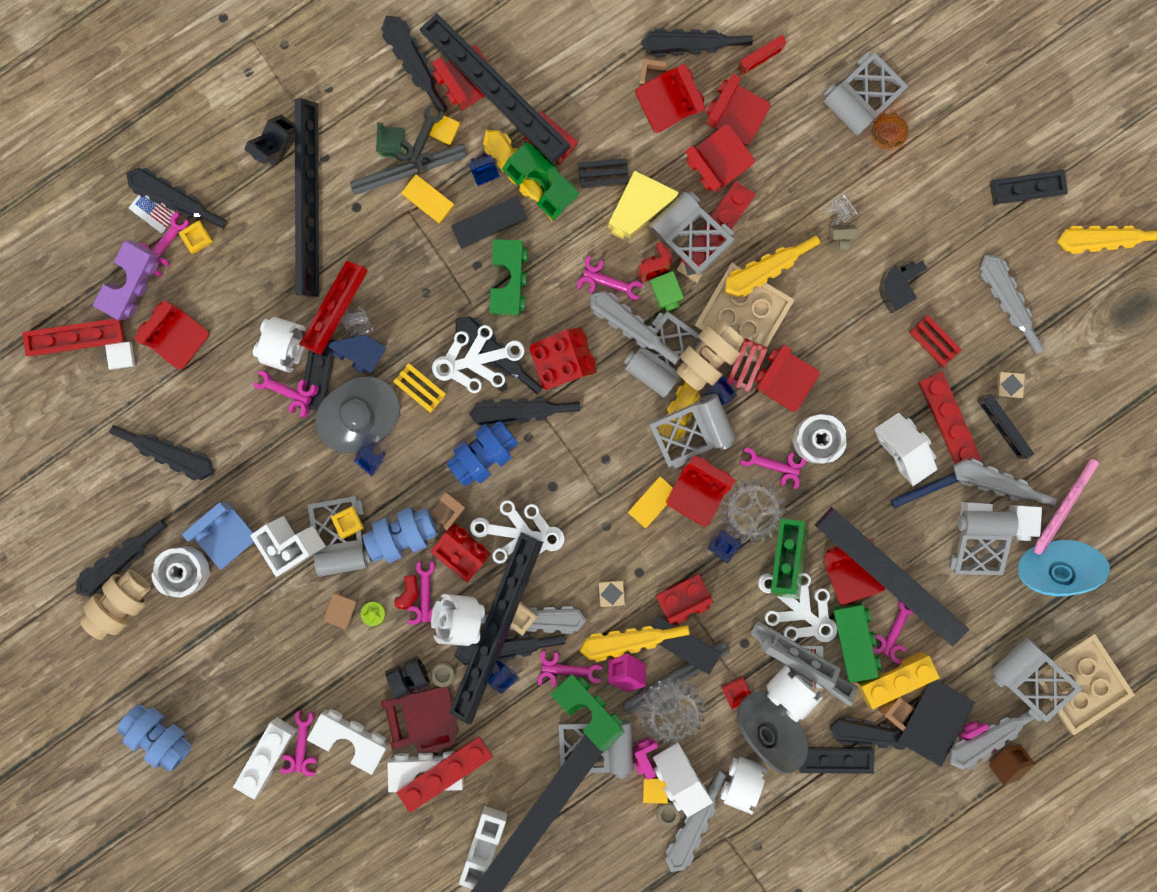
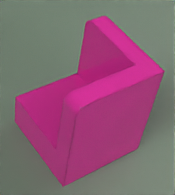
(626, 673)

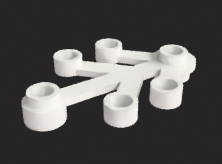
(474, 360)
(521, 526)
(802, 611)

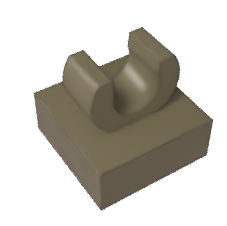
(842, 234)

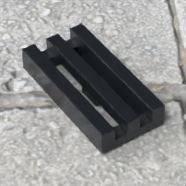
(601, 164)

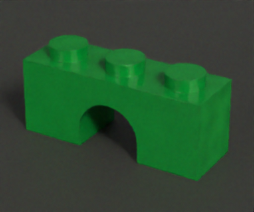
(530, 165)
(509, 255)
(603, 728)

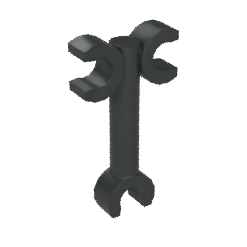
(414, 153)

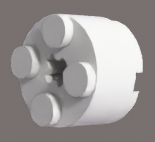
(279, 344)
(833, 439)
(169, 563)
(457, 620)
(793, 692)
(745, 784)

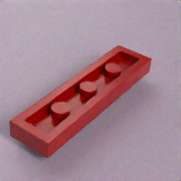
(726, 213)
(333, 307)
(73, 337)
(948, 418)
(444, 774)

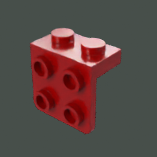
(459, 88)
(670, 98)
(738, 109)
(720, 158)
(172, 334)
(562, 358)
(786, 378)
(699, 490)
(848, 577)

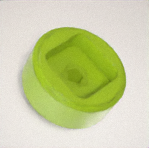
(373, 613)

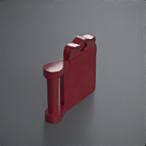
(426, 720)

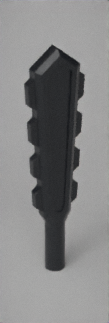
(678, 42)
(406, 49)
(159, 190)
(506, 365)
(523, 410)
(179, 458)
(119, 559)
(512, 646)
(866, 733)

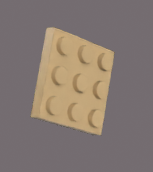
(751, 316)
(1096, 674)

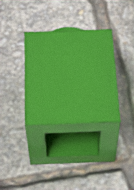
(666, 291)

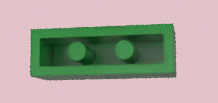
(789, 558)
(857, 642)

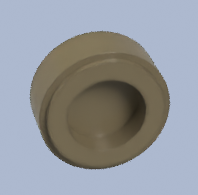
(443, 674)
(667, 814)

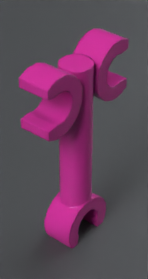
(167, 239)
(591, 276)
(301, 397)
(791, 469)
(424, 613)
(888, 646)
(550, 668)
(298, 762)

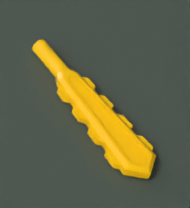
(500, 148)
(1078, 239)
(757, 273)
(686, 396)
(616, 643)

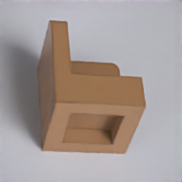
(651, 69)
(448, 510)
(340, 610)
(896, 711)

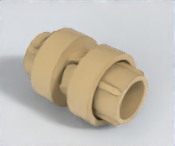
(697, 369)
(109, 612)

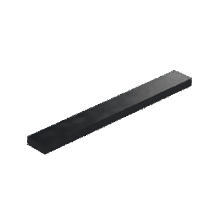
(495, 88)
(306, 199)
(891, 576)
(496, 627)
(539, 817)

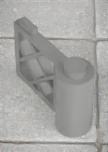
(849, 103)
(681, 215)
(649, 366)
(712, 424)
(987, 528)
(340, 556)
(1020, 665)
(617, 758)

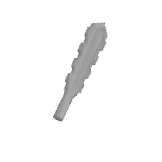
(1004, 288)
(619, 315)
(988, 478)
(551, 619)
(966, 753)
(688, 837)

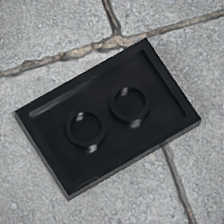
(935, 722)

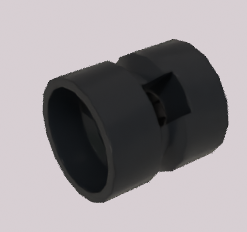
(399, 678)

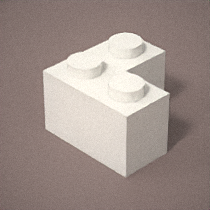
(907, 447)
(283, 548)
(682, 782)

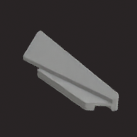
(805, 662)

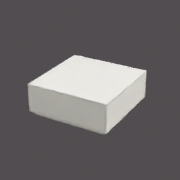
(120, 355)

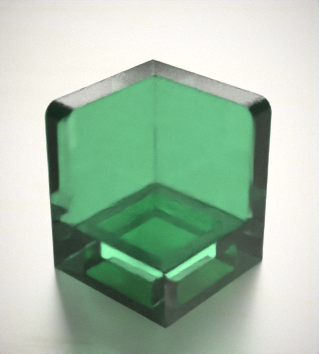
(389, 140)

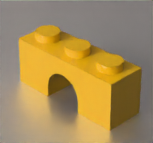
(910, 675)

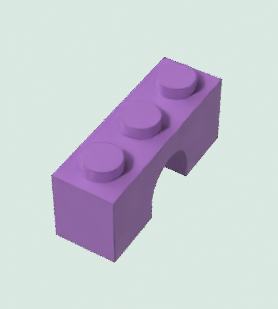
(139, 265)

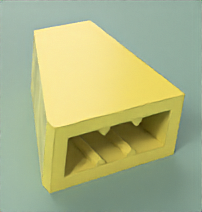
(639, 205)

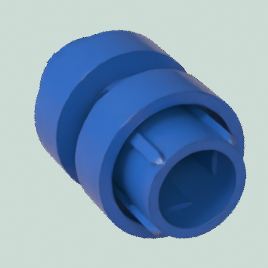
(490, 447)

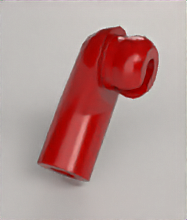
(410, 595)

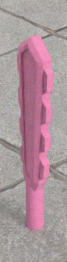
(1065, 507)

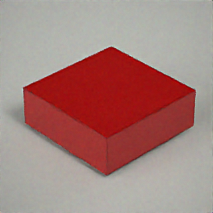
(735, 691)

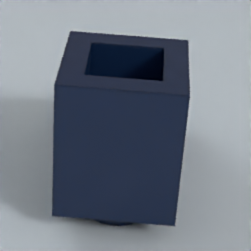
(359, 349)

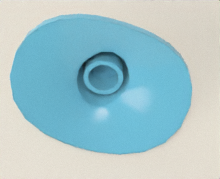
(1064, 568)

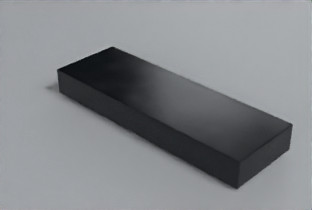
(1028, 187)
(489, 222)
(318, 373)
(1005, 426)
(689, 648)
(839, 760)

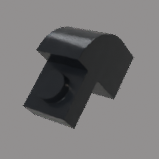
(274, 141)
(894, 286)

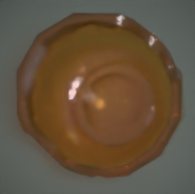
(889, 131)

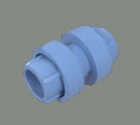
(390, 539)
(142, 730)

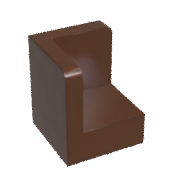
(1011, 764)

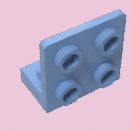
(221, 534)

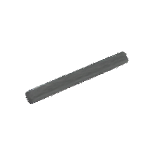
(406, 169)
(682, 673)

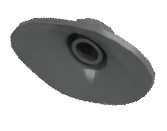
(357, 414)
(772, 733)

